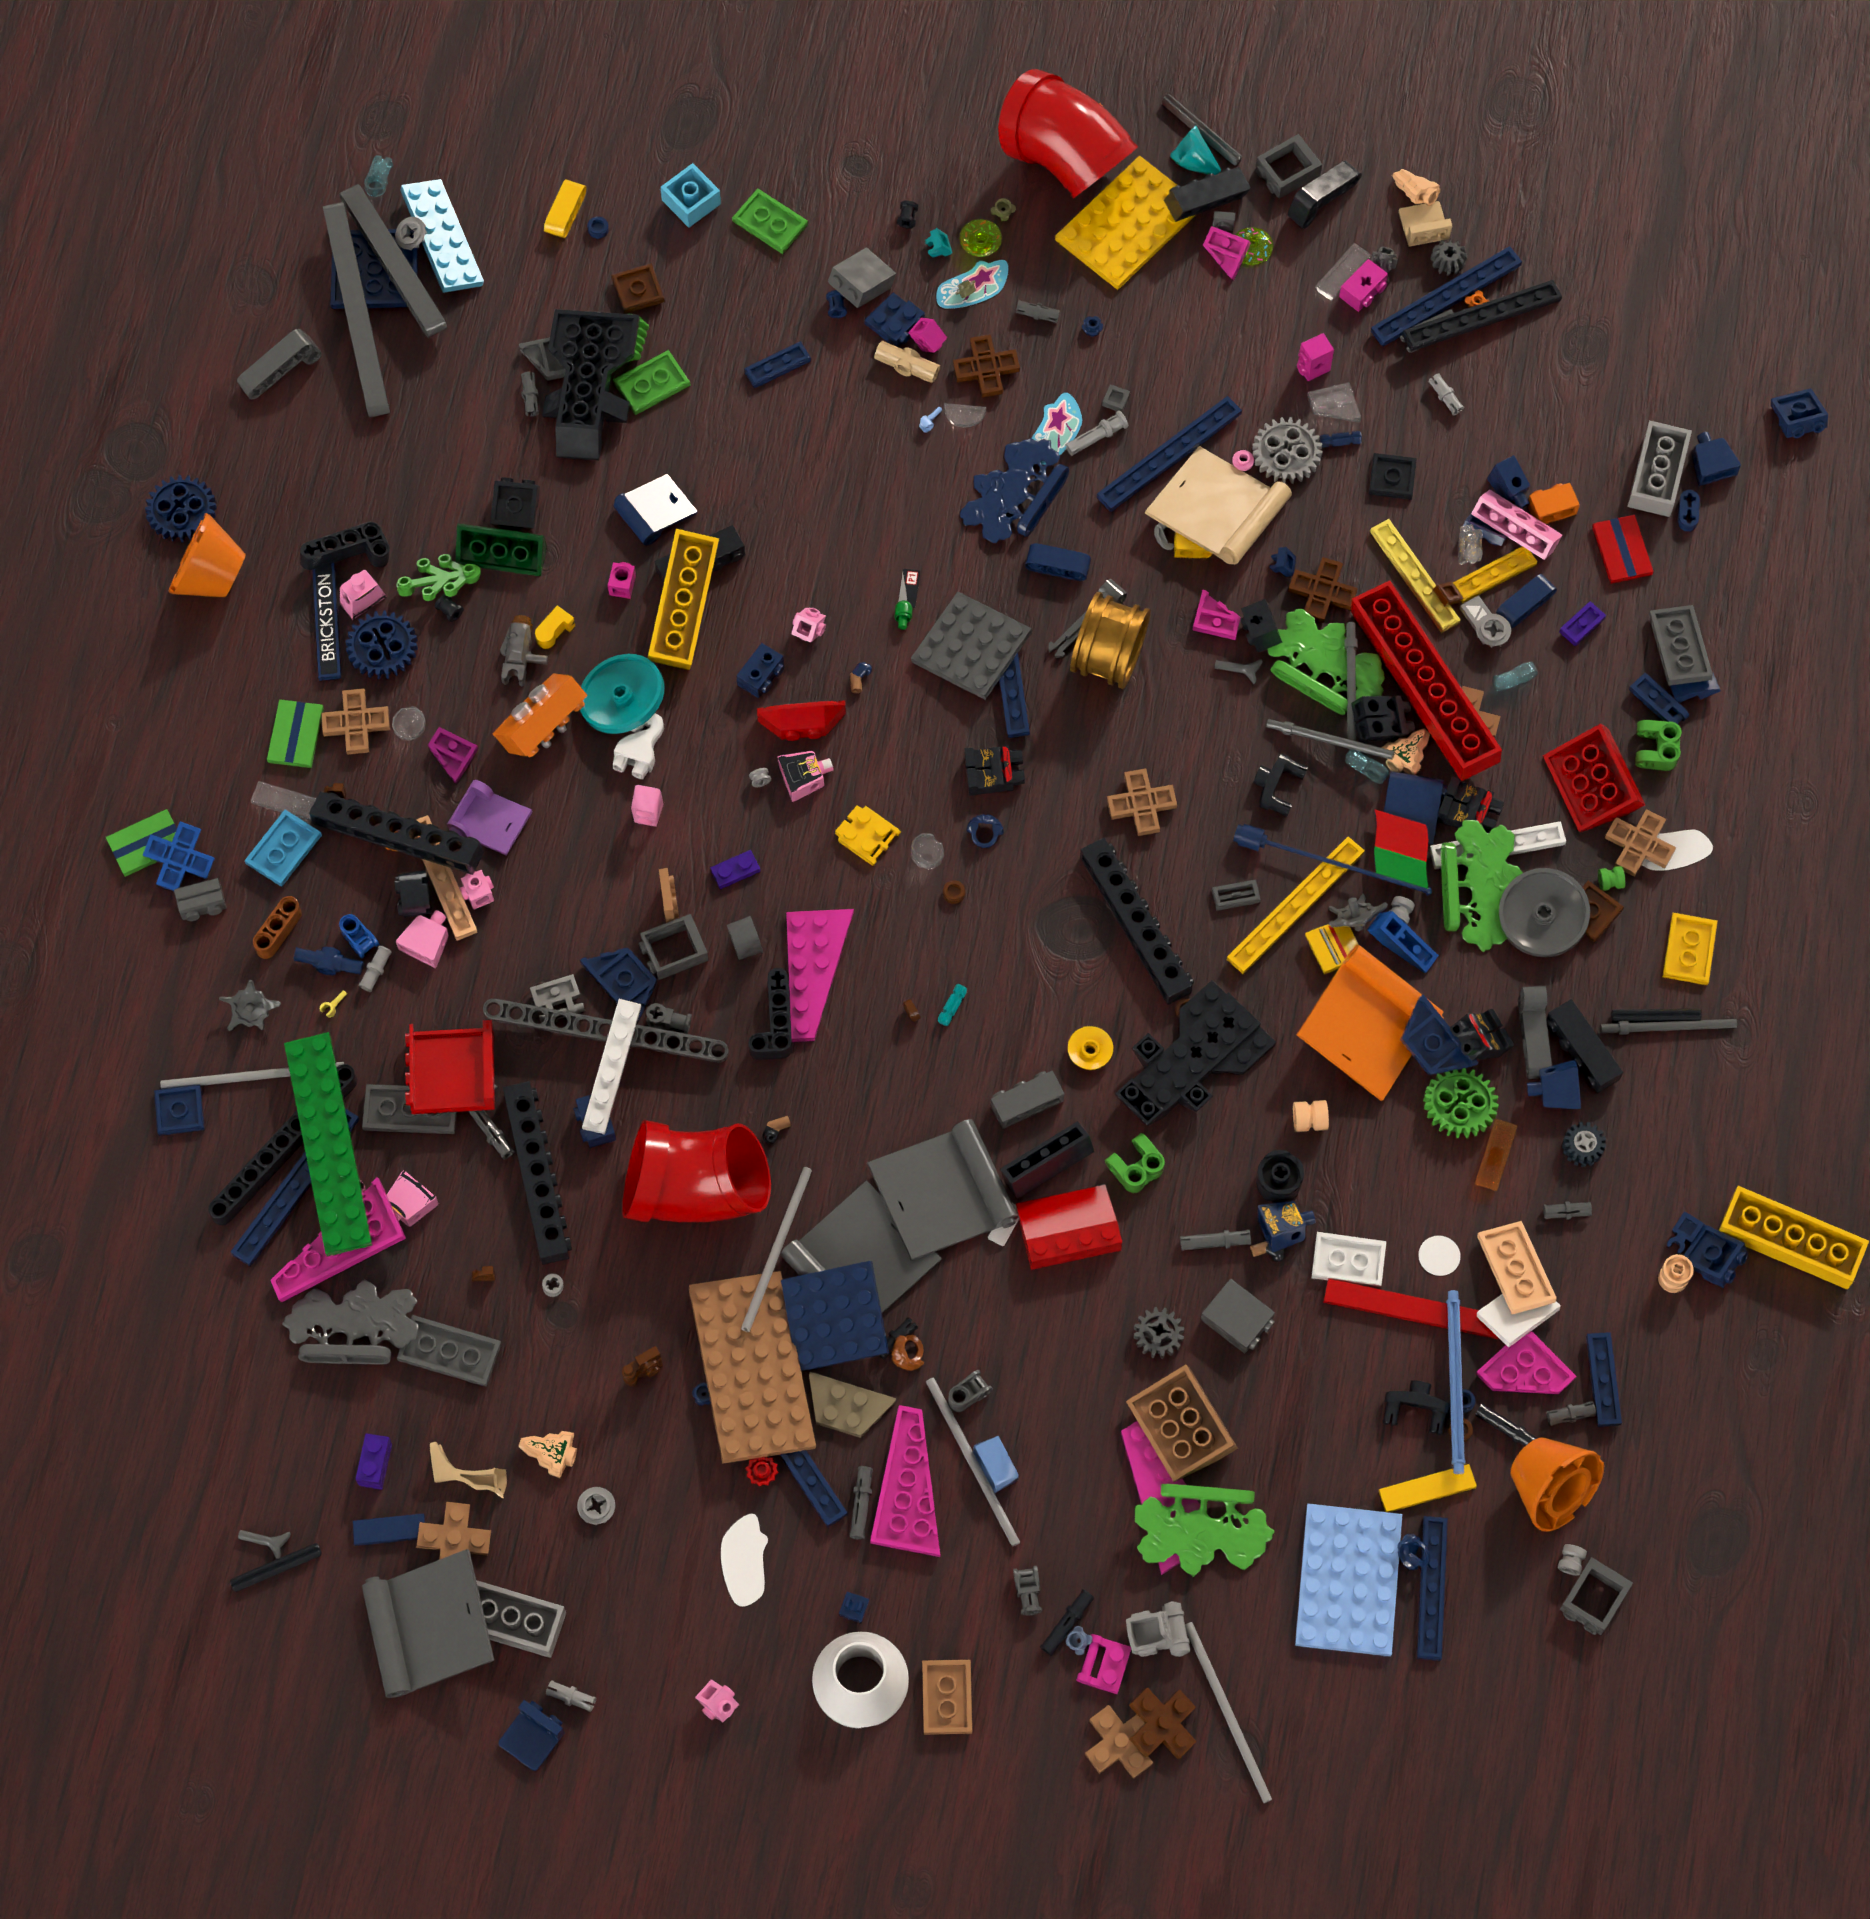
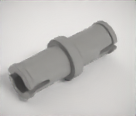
(1446, 394)
(375, 968)
(571, 1696)

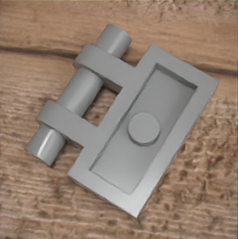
(557, 992)

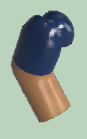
(857, 674)

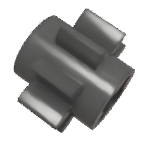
(1385, 258)

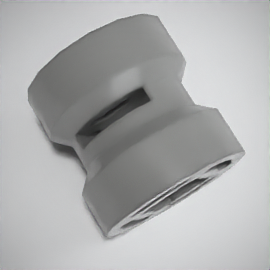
(1402, 908)
(1572, 1559)

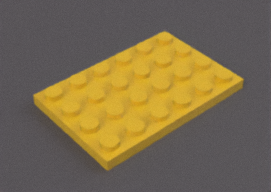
(1123, 224)

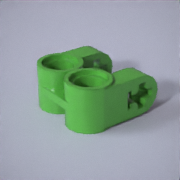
(1655, 759)
(1140, 1169)

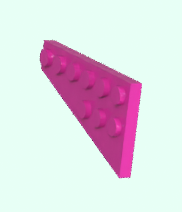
(813, 957)
(313, 1264)
(1149, 1475)
(906, 1502)

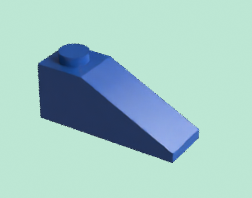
(1402, 940)

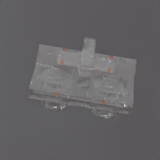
(1470, 545)

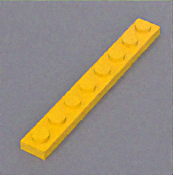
(1293, 906)

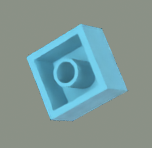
(690, 195)

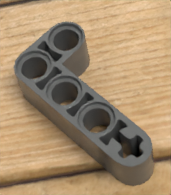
(277, 362)
(1532, 1006)

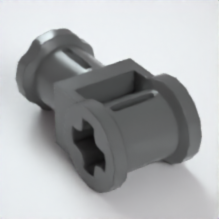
(667, 1018)
(1028, 1586)

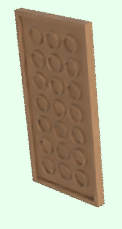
(752, 1374)

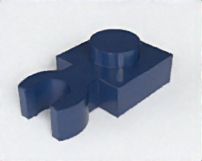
(1686, 1230)

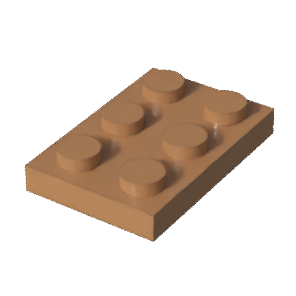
(947, 1697)

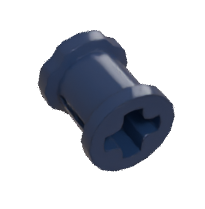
(836, 304)

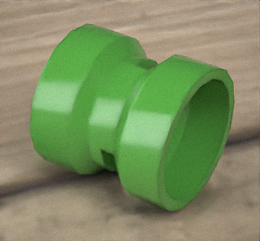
(1612, 878)

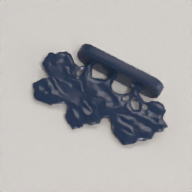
(1006, 490)

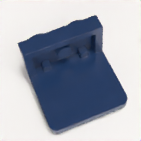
(532, 1735)

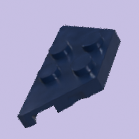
(622, 976)
(1432, 1042)

